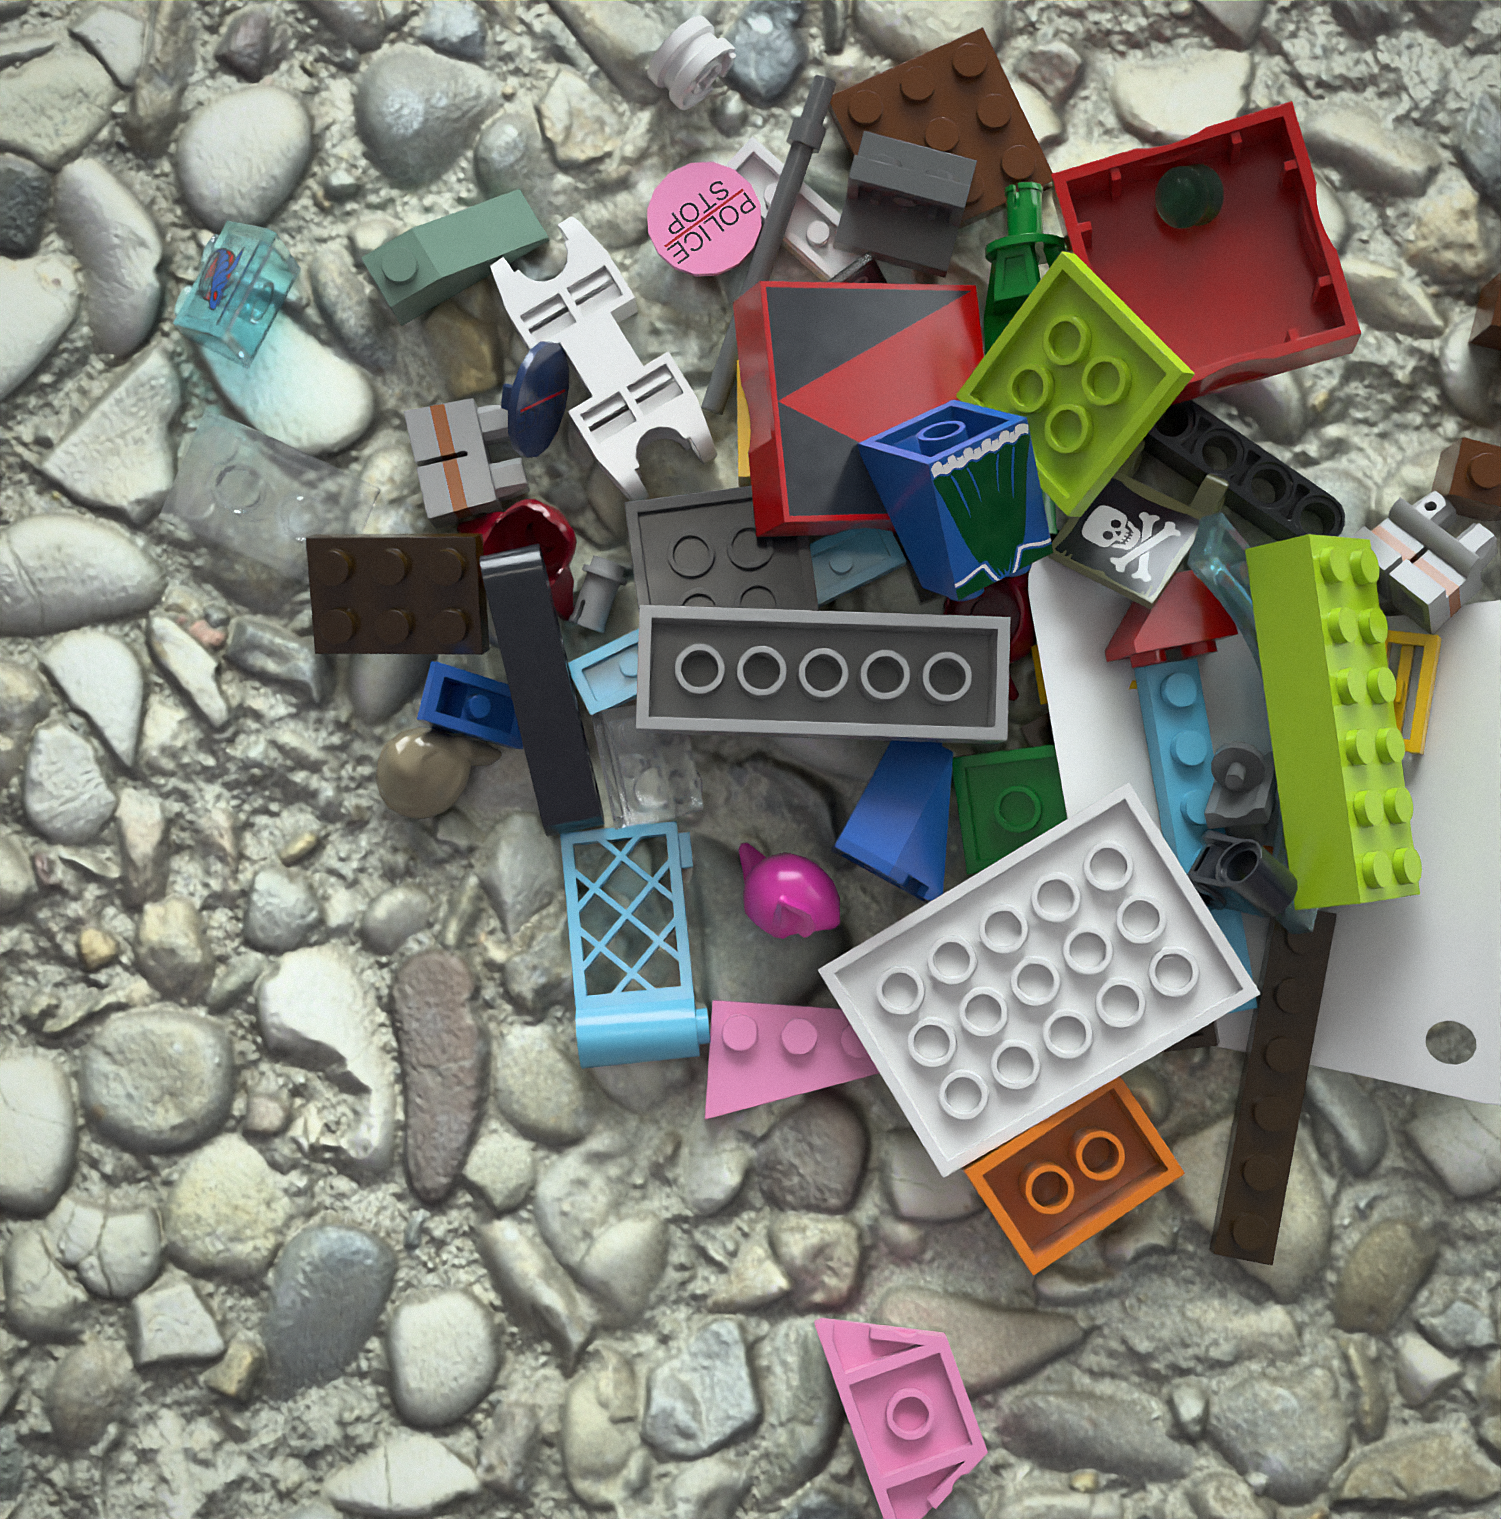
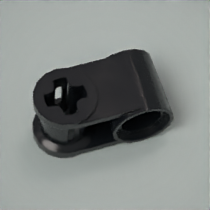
(1241, 876)

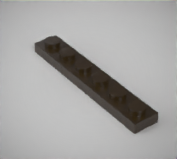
(1271, 1091)

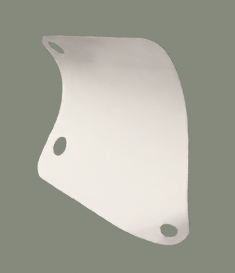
(1390, 961)

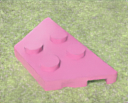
(903, 1411)

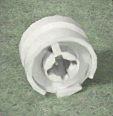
(691, 62)

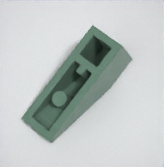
(452, 253)

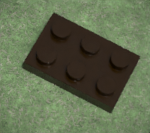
(398, 594)

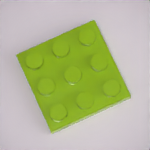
(1082, 378)

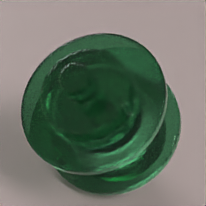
(1189, 196)

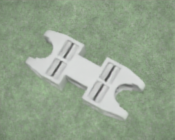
(627, 400)

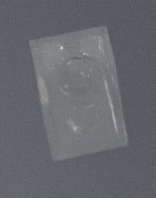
(262, 496)

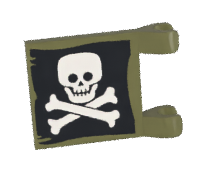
(1135, 535)

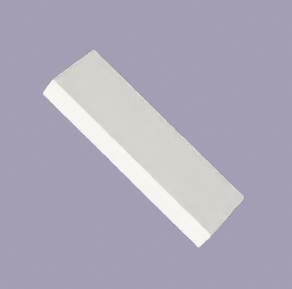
(812, 222)

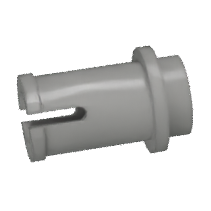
(598, 593)

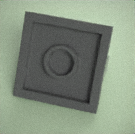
(904, 204)

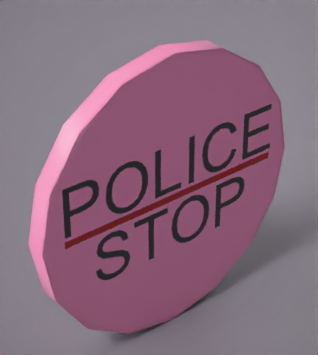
(704, 219)

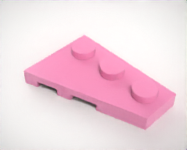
(778, 1053)

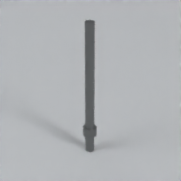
(805, 139)

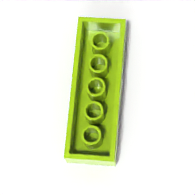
(1333, 721)

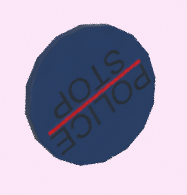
(537, 399)

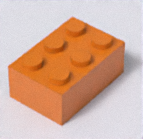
(1073, 1174)

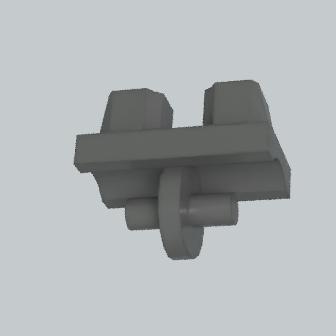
(1242, 791)

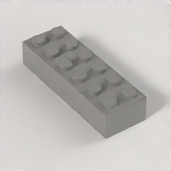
(823, 674)

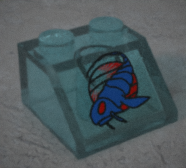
(237, 291)

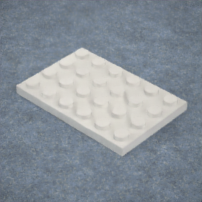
(1038, 980)

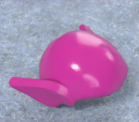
(788, 893)

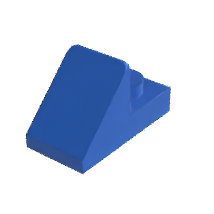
(469, 706)

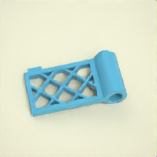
(638, 1023)

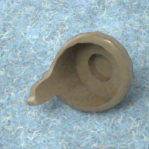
(428, 770)

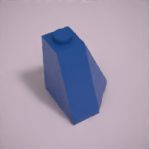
(903, 819)

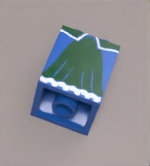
(961, 496)

